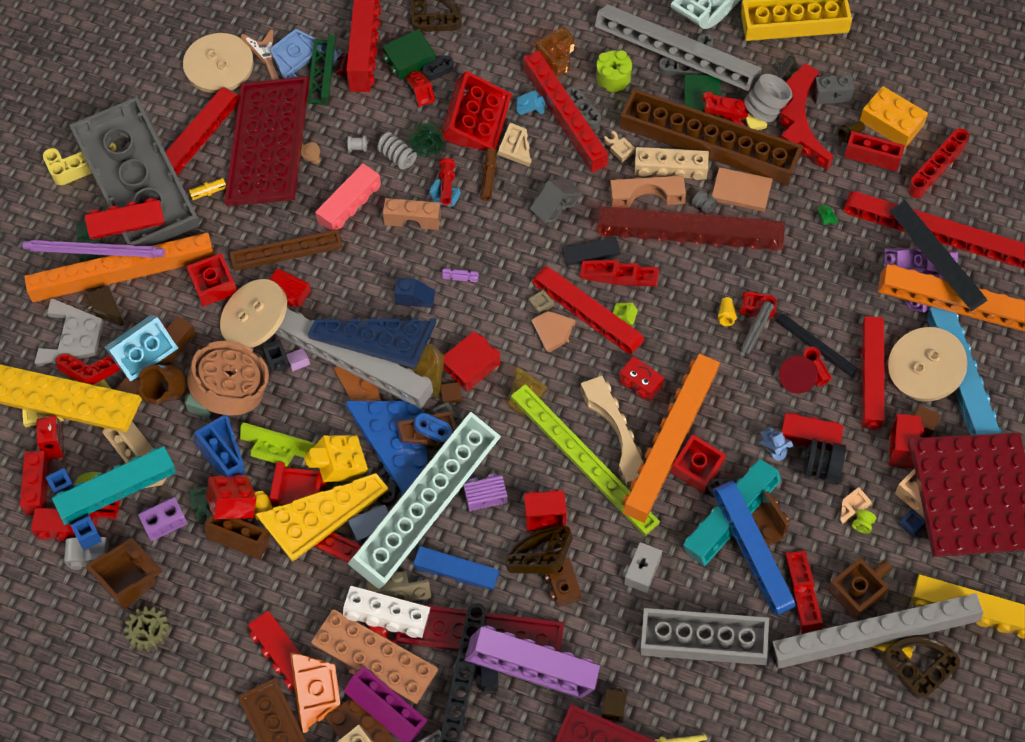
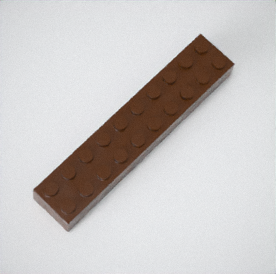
(700, 131)

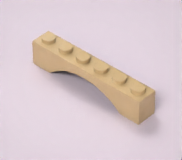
(599, 399)

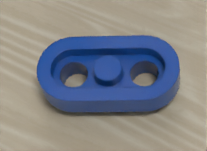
(432, 426)

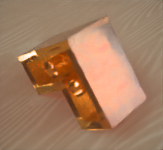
(556, 49)

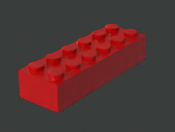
(363, 45)

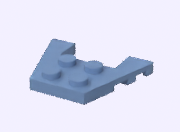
(295, 52)

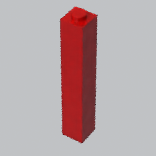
(873, 372)

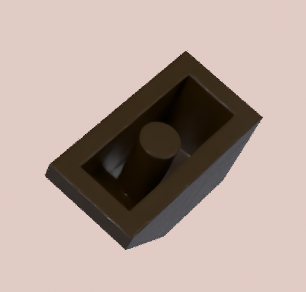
(104, 306)

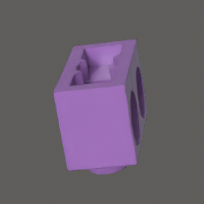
(165, 523)

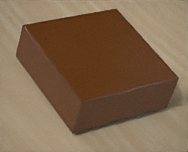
(451, 392)

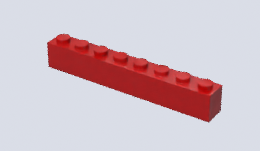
(565, 111)

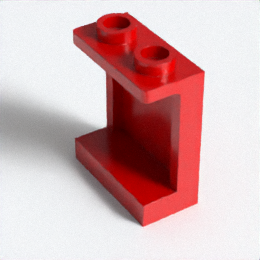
(294, 484)

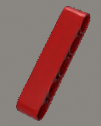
(945, 156)

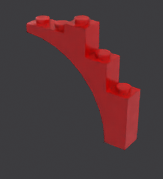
(795, 119)

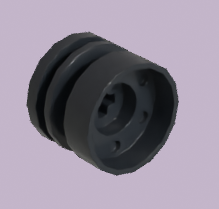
(825, 461)

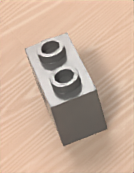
(833, 89)

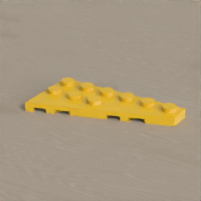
(314, 517)

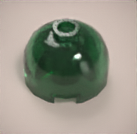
(426, 138)

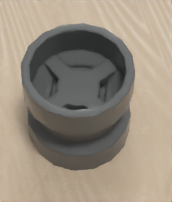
(704, 202)

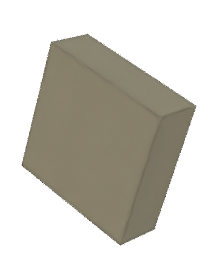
(541, 302)

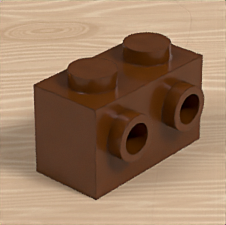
(564, 585)

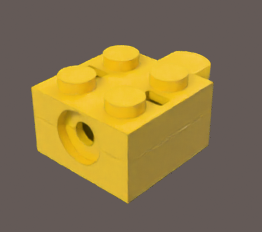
(337, 458)

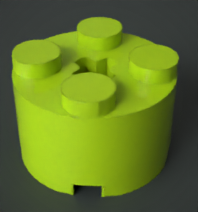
(614, 70)

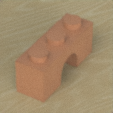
(425, 213)

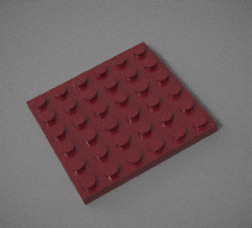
(972, 492)

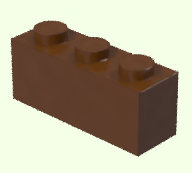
(238, 535)

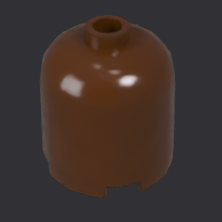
(161, 383)

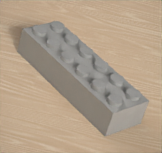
(705, 636)

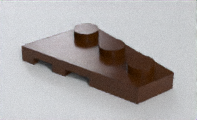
(408, 434)

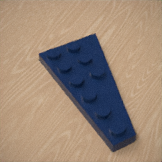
(380, 338)

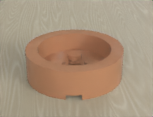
(218, 391)

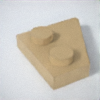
(515, 145)

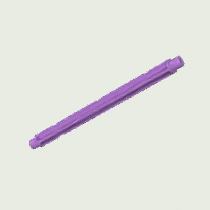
(96, 249)

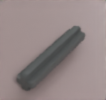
(757, 327)

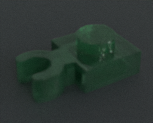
(199, 503)

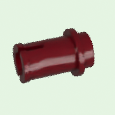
(342, 65)

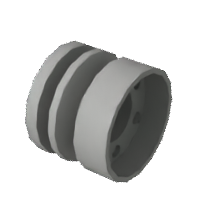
(768, 97)

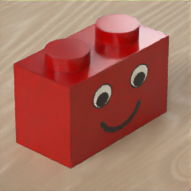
(641, 379)

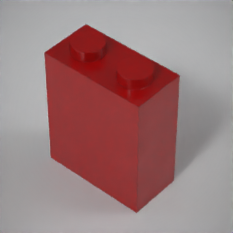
(471, 360)

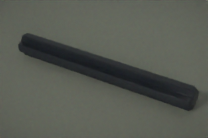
(813, 341)

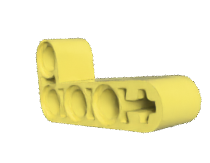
(70, 167)

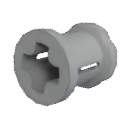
(357, 143)

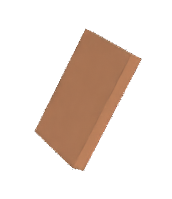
(742, 189)

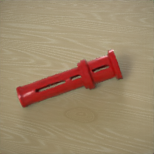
(446, 176)

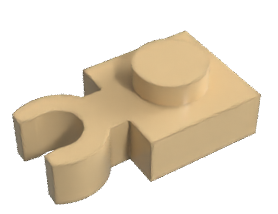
(620, 148)

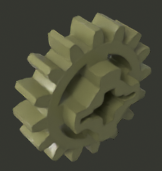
(156, 624)

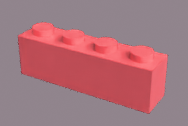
(348, 198)

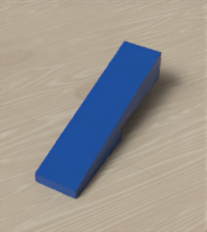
(456, 568)

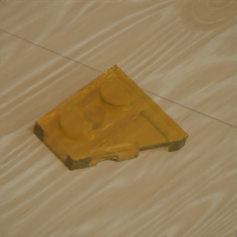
(431, 366)
(521, 379)

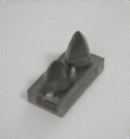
(786, 68)

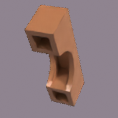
(669, 189)

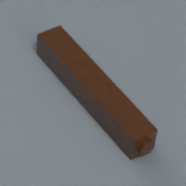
(181, 334)

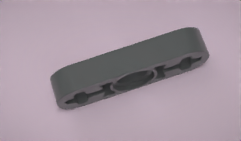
(582, 100)

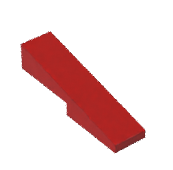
(803, 592)

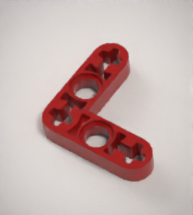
(94, 373)

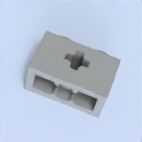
(642, 578)

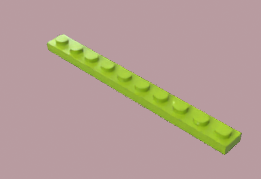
(578, 453)

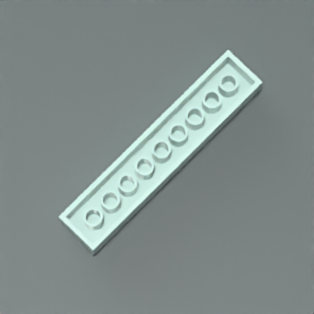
(424, 501)

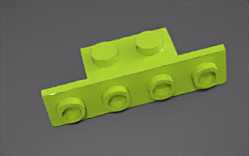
(273, 445)

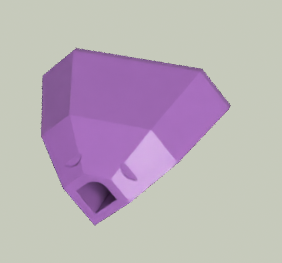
(913, 260)

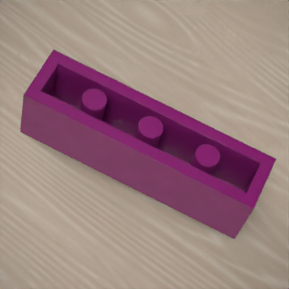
(385, 705)

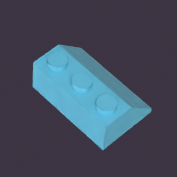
(141, 347)

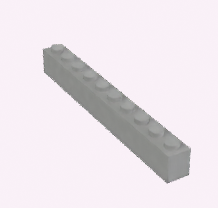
(678, 47)
(379, 372)
(877, 630)

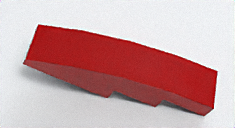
(620, 274)

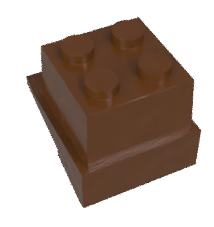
(125, 572)

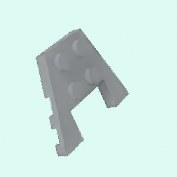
(79, 334)

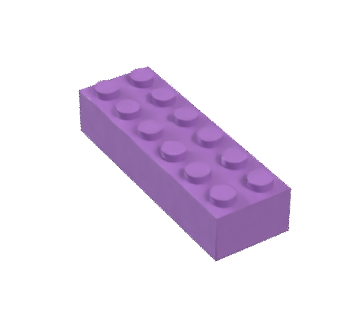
(532, 662)

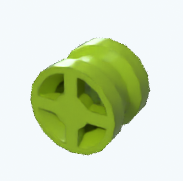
(864, 521)

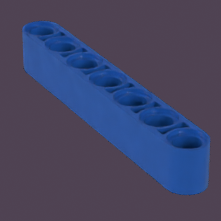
(754, 548)

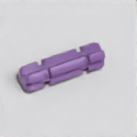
(461, 275)

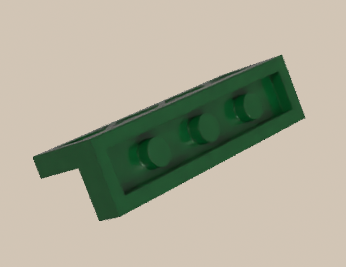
(327, 69)

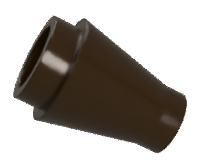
(845, 130)

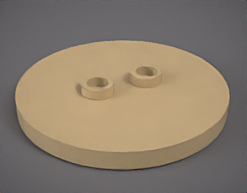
(218, 62)
(254, 313)
(927, 364)

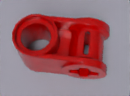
(756, 303)

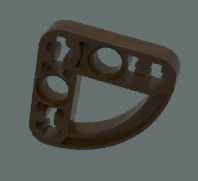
(424, 17)
(549, 562)
(917, 677)

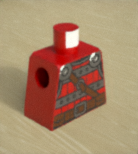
(50, 432)

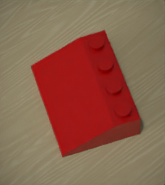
(476, 113)

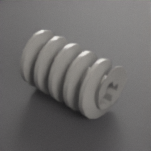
(396, 151)

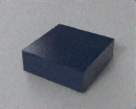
(912, 523)

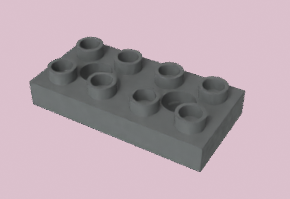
(135, 173)

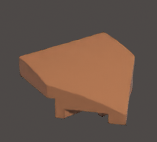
(553, 329)

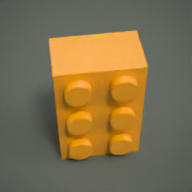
(893, 117)

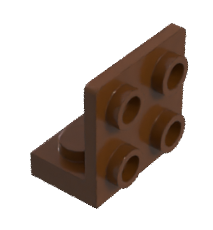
(771, 520)

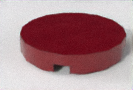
(798, 374)

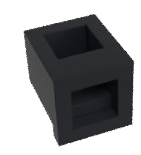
(276, 355)
(487, 679)

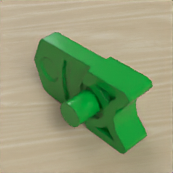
(826, 215)

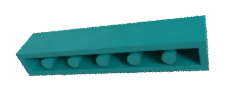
(113, 485)
(714, 530)

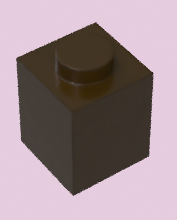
(614, 704)

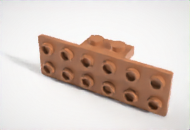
(362, 647)

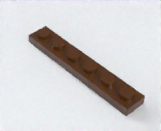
(286, 250)

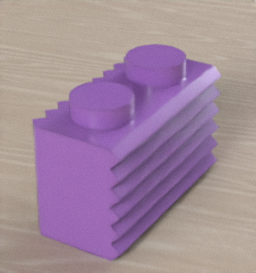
(485, 492)

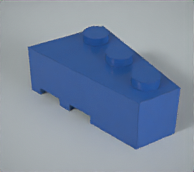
(219, 447)

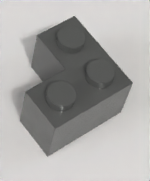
(554, 198)

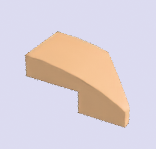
(852, 503)

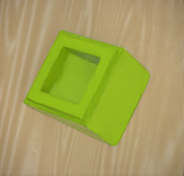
(626, 312)

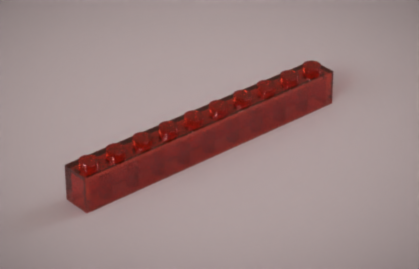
(691, 228)

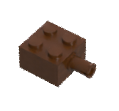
(860, 586)

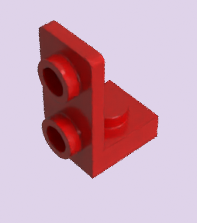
(421, 87)

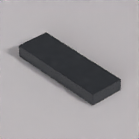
(591, 251)

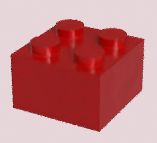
(212, 279)
(904, 429)
(698, 463)
(231, 497)
(545, 509)

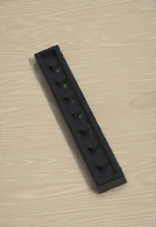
(938, 256)

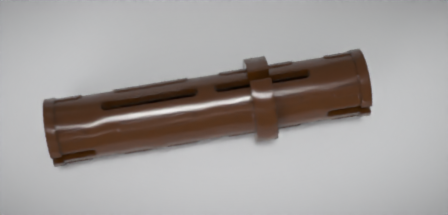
(488, 176)

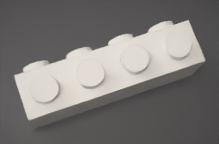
(386, 612)

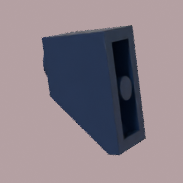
(413, 293)

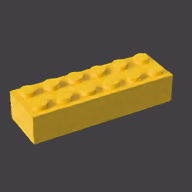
(794, 18)

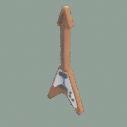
(262, 50)

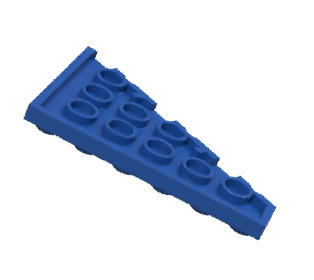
(378, 426)

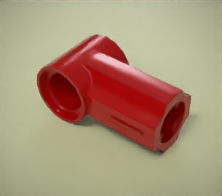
(823, 374)

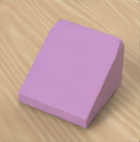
(298, 359)

